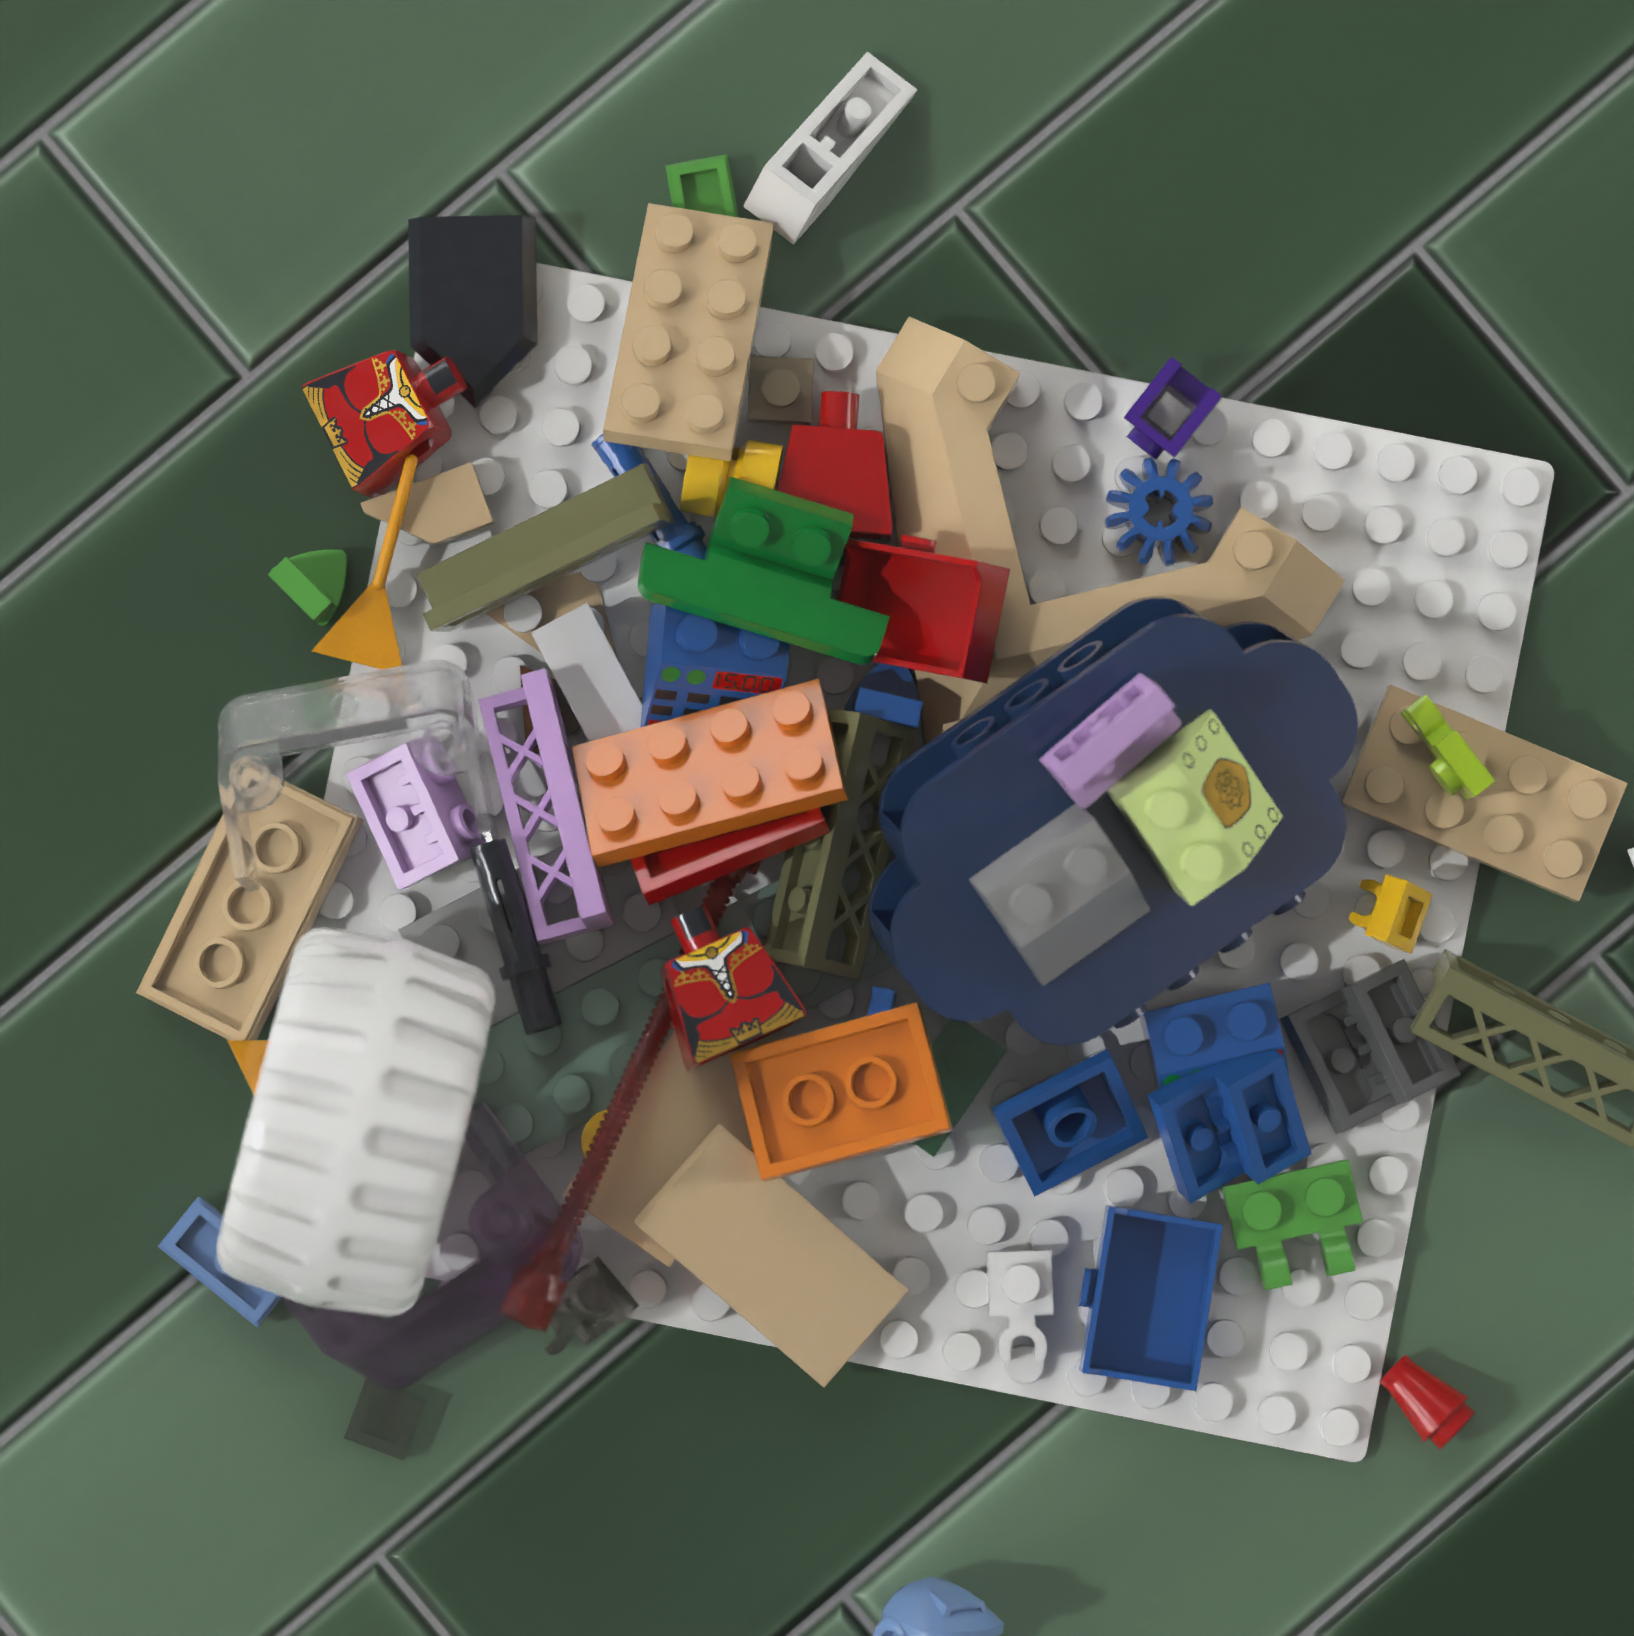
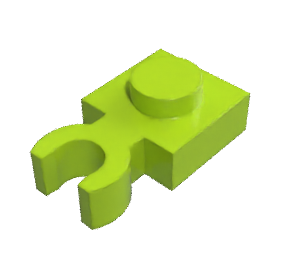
(1454, 763)

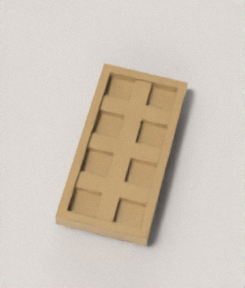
(688, 332)
(1534, 822)

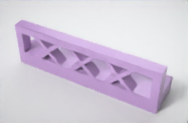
(562, 793)

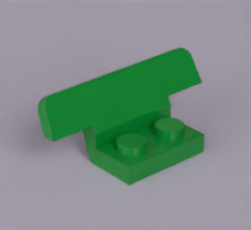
(768, 574)

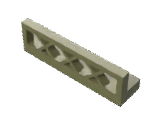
(544, 548)
(810, 886)
(1541, 1023)

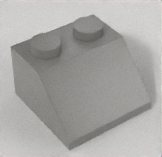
(1061, 893)

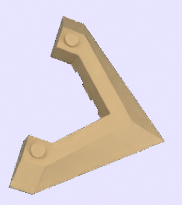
(946, 488)

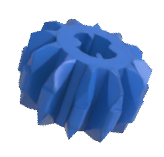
(1137, 507)

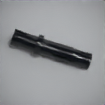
(519, 949)

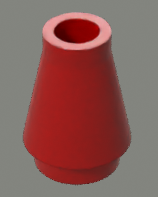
(1428, 1402)

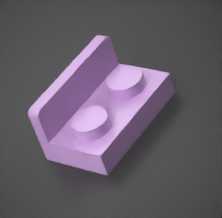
(1112, 740)
(414, 815)

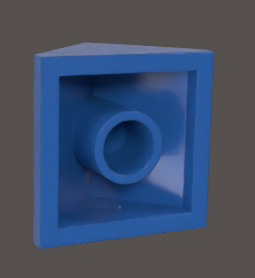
(1069, 1122)

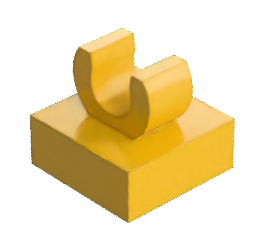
(1396, 913)

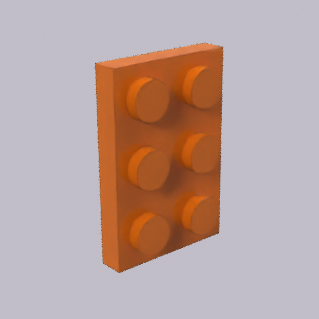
(841, 1092)

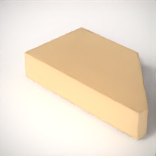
(438, 506)

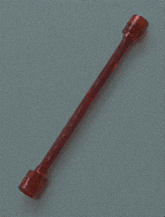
(537, 1288)

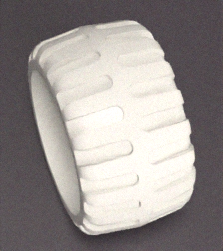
(356, 1122)

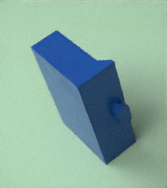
(1149, 1297)

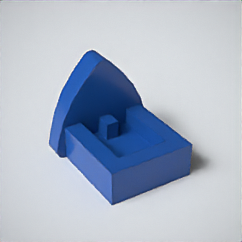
(888, 695)

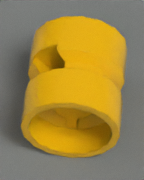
(708, 477)

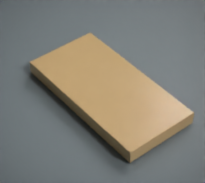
(235, 945)
(663, 1131)
(770, 1256)

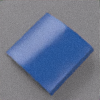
(1229, 1123)

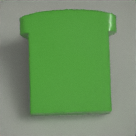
(314, 581)

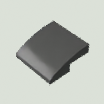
(1363, 1050)

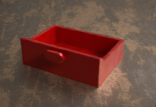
(938, 605)

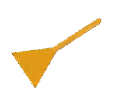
(366, 629)

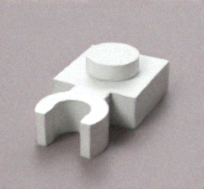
(1020, 1289)

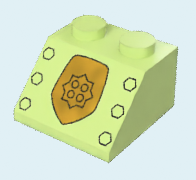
(1197, 808)

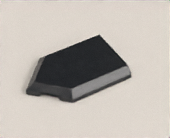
(473, 295)

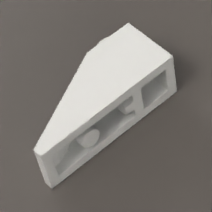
(828, 148)

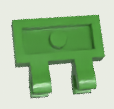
(1293, 1206)

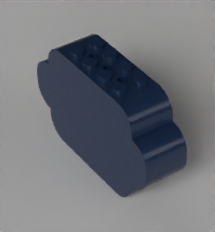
(987, 791)

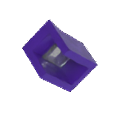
(1170, 410)

